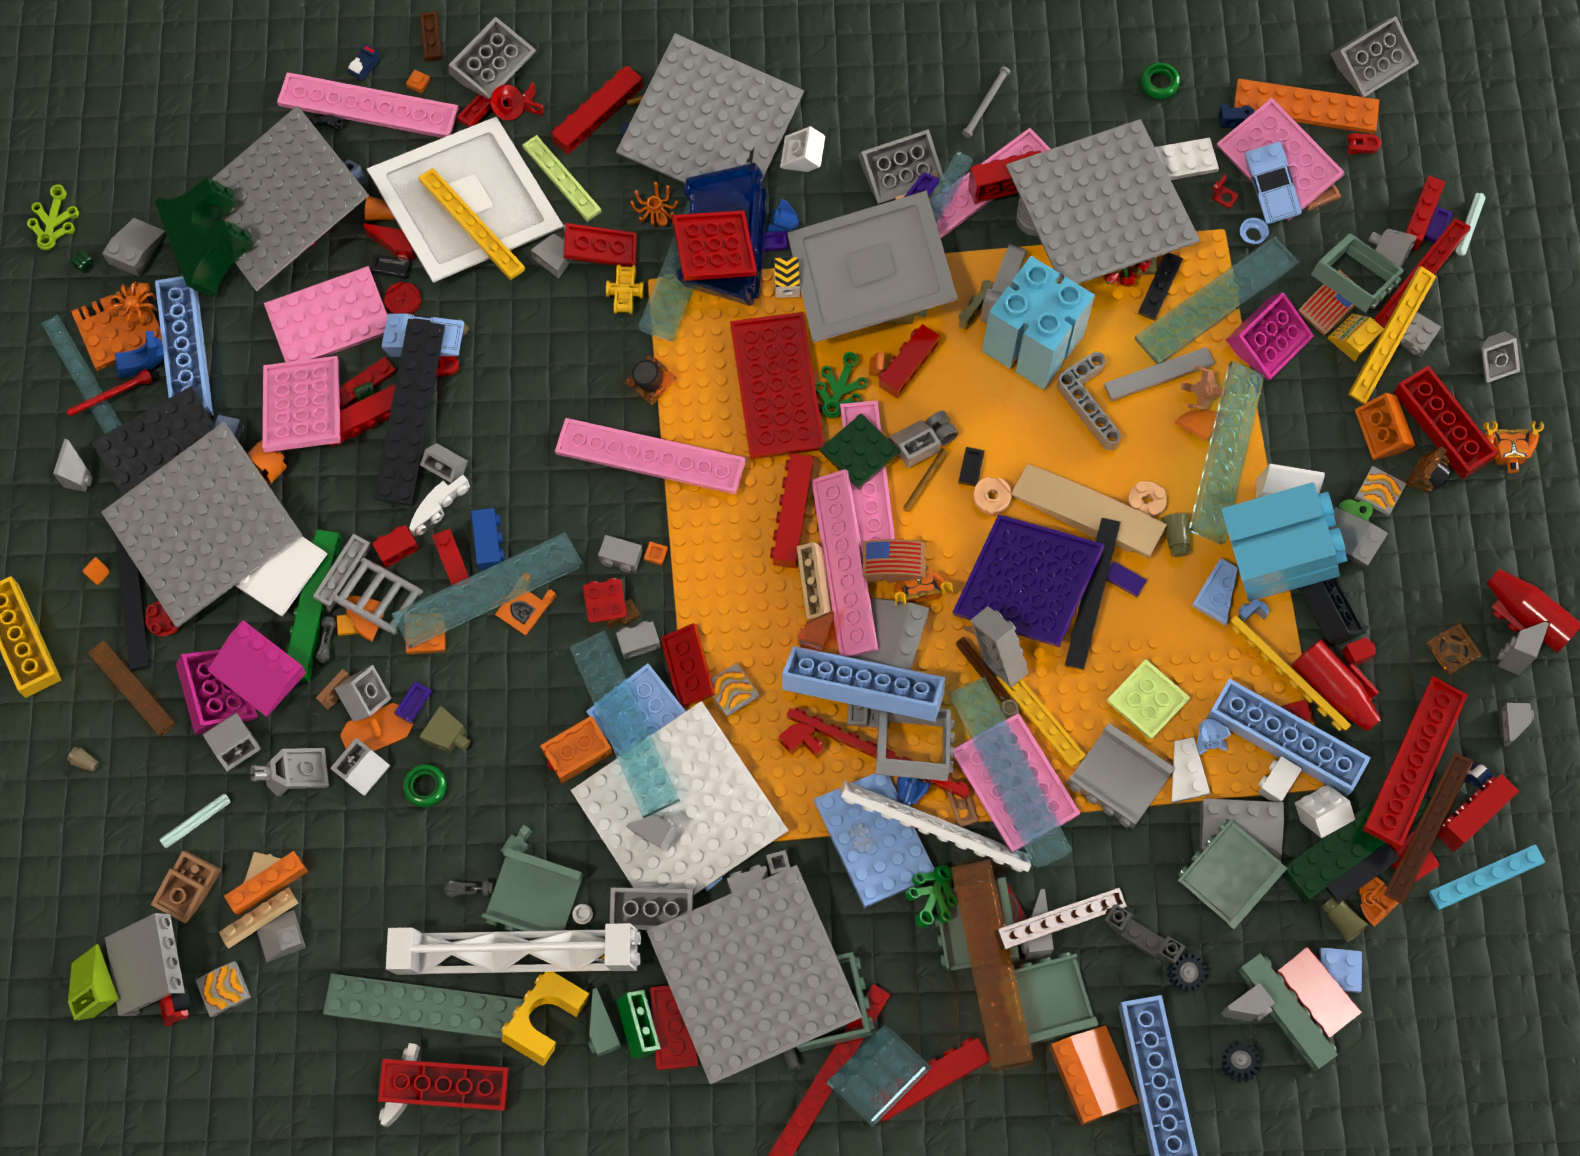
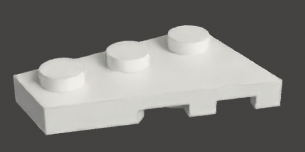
(1188, 775)

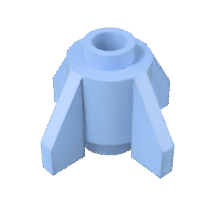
(1211, 736)

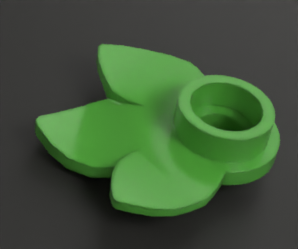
(1353, 508)

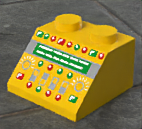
(1356, 335)

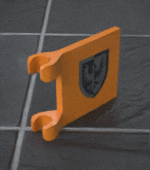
(525, 610)

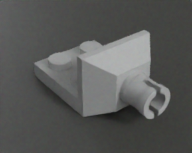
(293, 770)

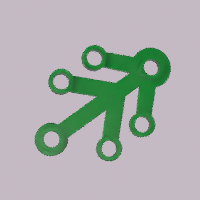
(840, 388)
(942, 876)

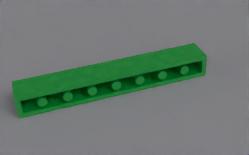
(309, 613)

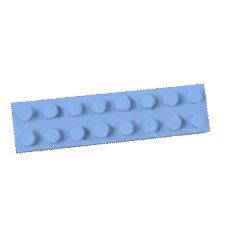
(183, 339)
(863, 683)
(1289, 737)
(1157, 1077)

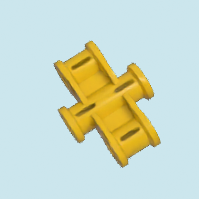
(624, 289)

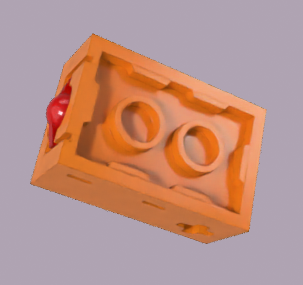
(576, 749)

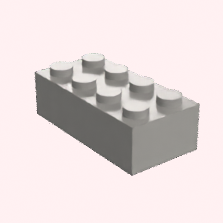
(999, 646)
(648, 906)

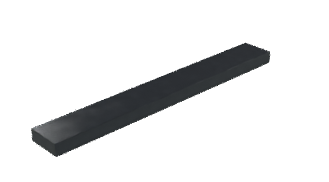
(1092, 597)
(132, 610)

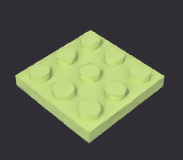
(1148, 699)

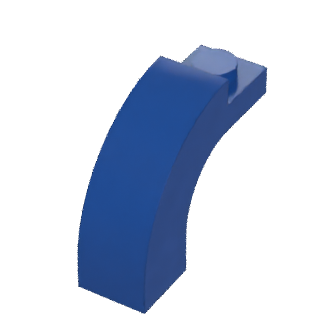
(145, 357)

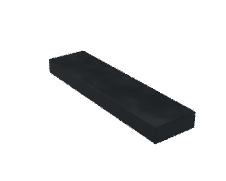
(1160, 286)
(1362, 873)

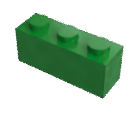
(638, 1024)

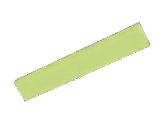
(562, 178)

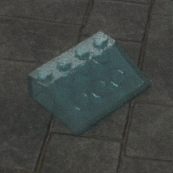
(878, 1075)

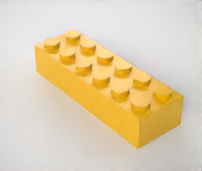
(23, 643)

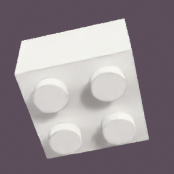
(1324, 811)

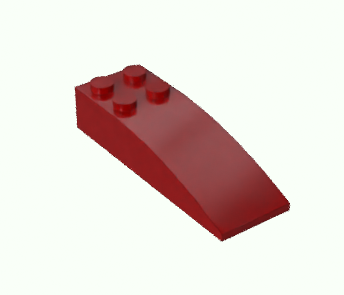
(443, 1084)

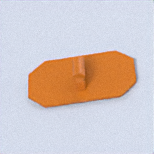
(377, 730)

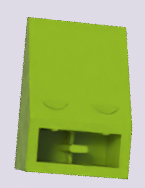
(90, 985)

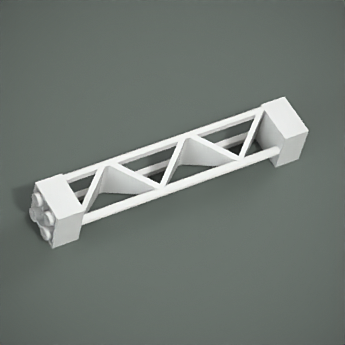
(496, 952)

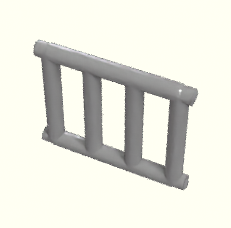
(381, 573)

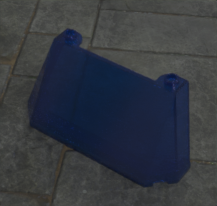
(726, 191)

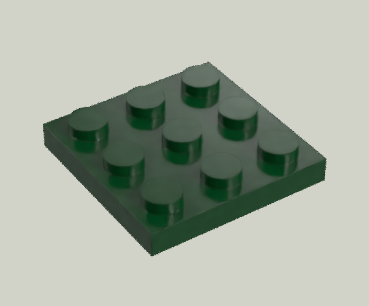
(860, 450)

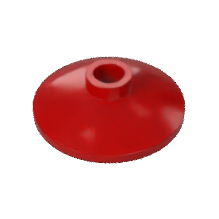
(513, 99)

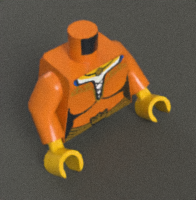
(1513, 445)
(922, 589)

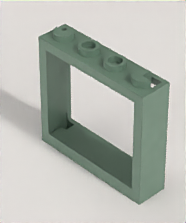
(1369, 258)
(845, 959)

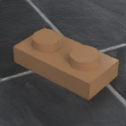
(329, 696)
(962, 804)

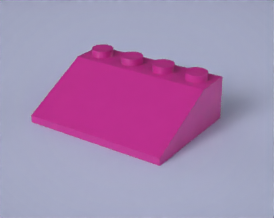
(1270, 336)
(256, 668)
(206, 696)

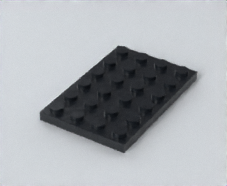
(153, 438)

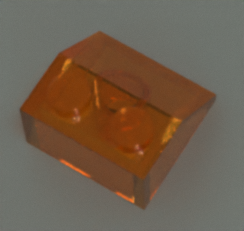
(816, 632)

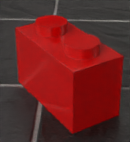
(395, 545)

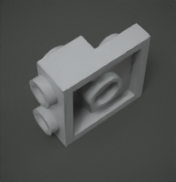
(1419, 334)

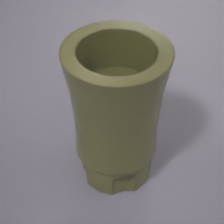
(1177, 534)
(1344, 919)

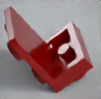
(604, 600)

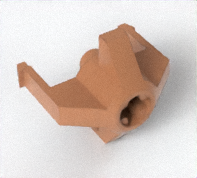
(1205, 389)

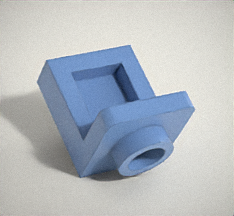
(1257, 606)

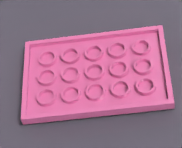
(1308, 163)
(328, 316)
(301, 404)
(981, 783)

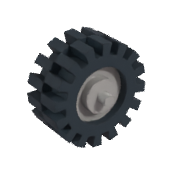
(1187, 972)
(1240, 1062)

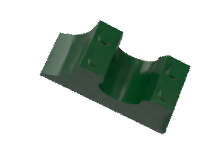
(199, 238)

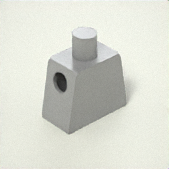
(1394, 245)
(550, 255)

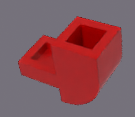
(798, 735)

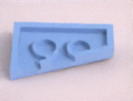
(1217, 592)

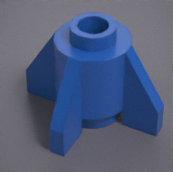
(783, 218)
(911, 790)

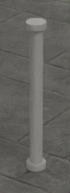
(967, 132)

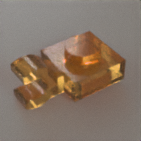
(631, 615)

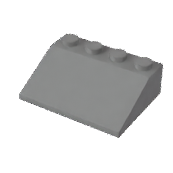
(1375, 56)
(490, 59)
(898, 164)
(897, 632)
(1257, 818)

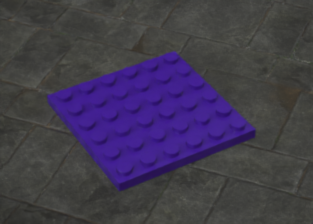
(1030, 578)

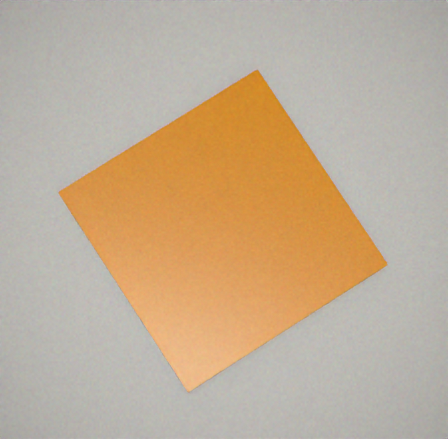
(755, 610)

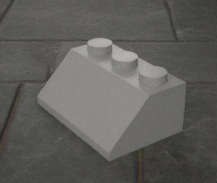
(1522, 649)

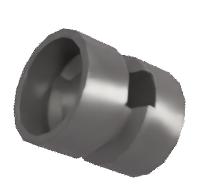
(942, 427)

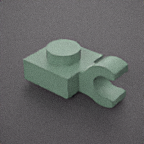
(518, 843)

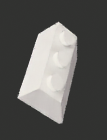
(1280, 478)

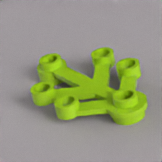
(53, 220)

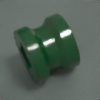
(81, 261)

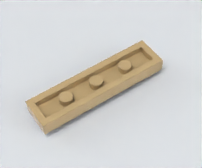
(258, 917)

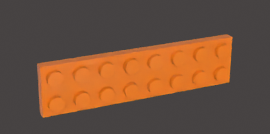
(1312, 106)

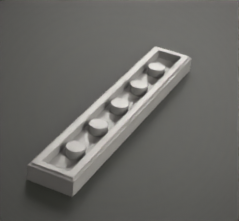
(1158, 374)

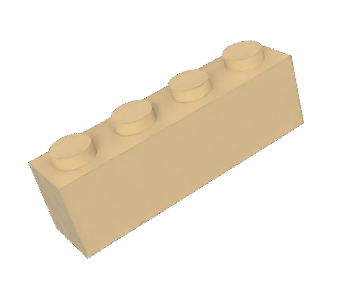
(813, 580)

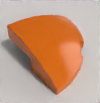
(1199, 422)
(363, 626)
(1374, 903)

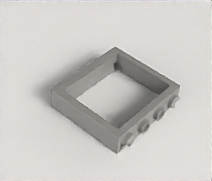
(913, 768)

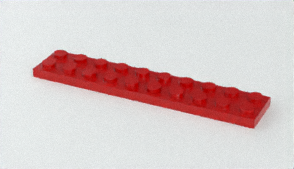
(1415, 763)

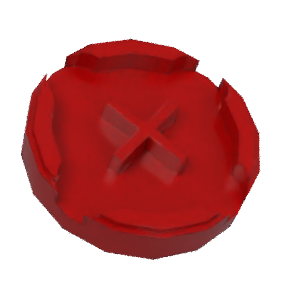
(402, 298)

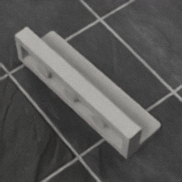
(342, 571)

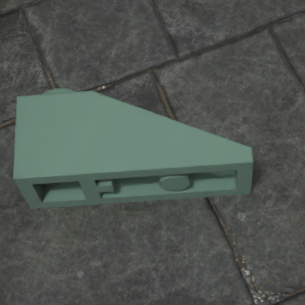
(601, 1030)

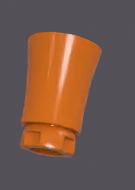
(377, 210)

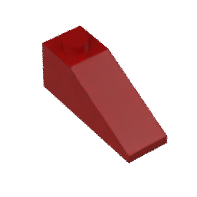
(391, 240)
(450, 556)

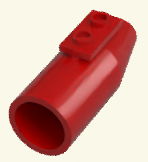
(1527, 606)
(1339, 685)

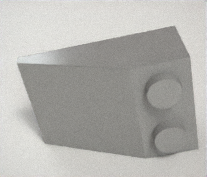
(133, 246)
(1359, 537)
(1042, 946)

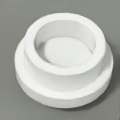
(582, 914)

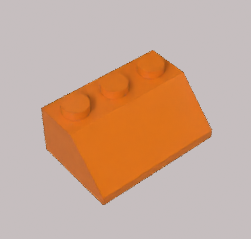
(1384, 426)

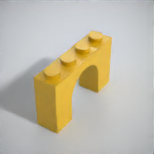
(549, 989)

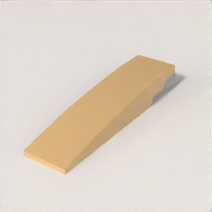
(1085, 508)

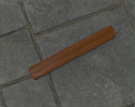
(982, 669)

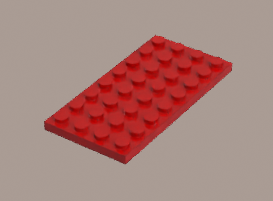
(777, 385)

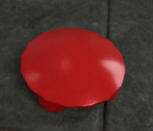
(158, 621)

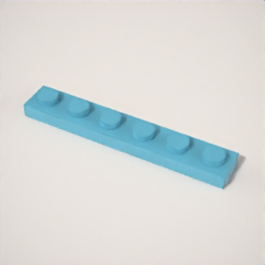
(1486, 877)

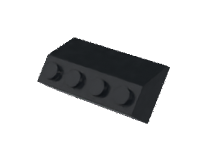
(1332, 611)

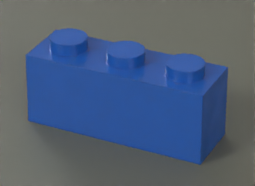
(487, 538)

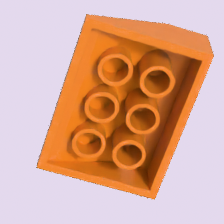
(1093, 1074)

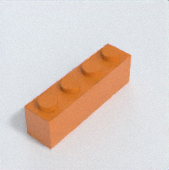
(266, 883)

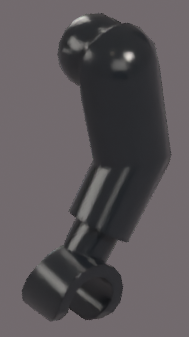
(330, 120)

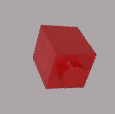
(1359, 651)

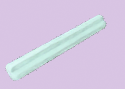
(1471, 220)
(195, 820)

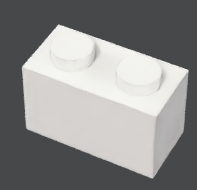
(1279, 781)

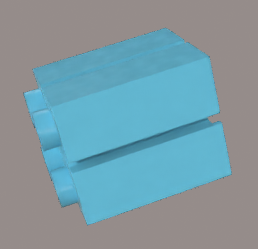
(1037, 322)
(1285, 540)

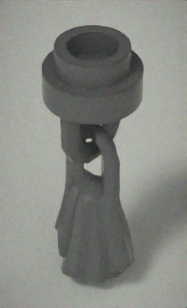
(323, 653)
(455, 888)

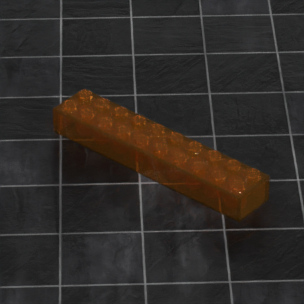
(991, 967)

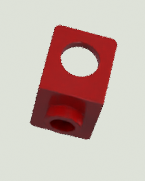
(527, 101)
(1220, 190)
(1301, 709)

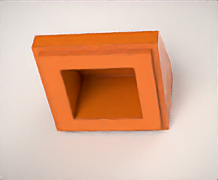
(96, 571)

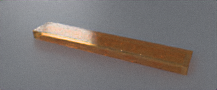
(131, 688)

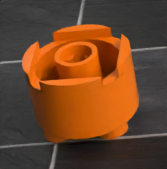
(268, 463)

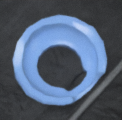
(1257, 224)

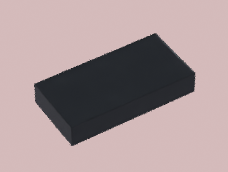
(390, 266)
(971, 466)

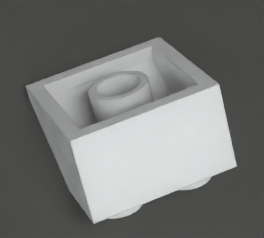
(803, 150)

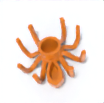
(655, 206)
(133, 303)

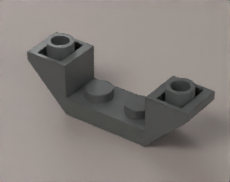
(1142, 938)

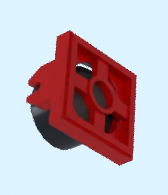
(175, 1007)

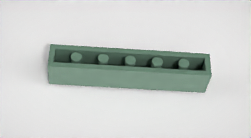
(1289, 1014)

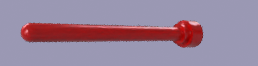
(142, 378)

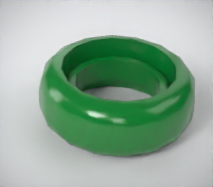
(1160, 68)
(413, 775)

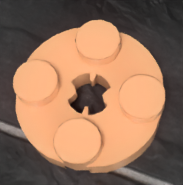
(1151, 490)
(988, 505)

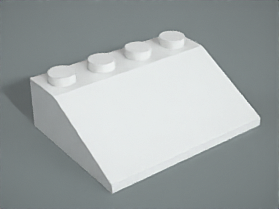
(283, 576)

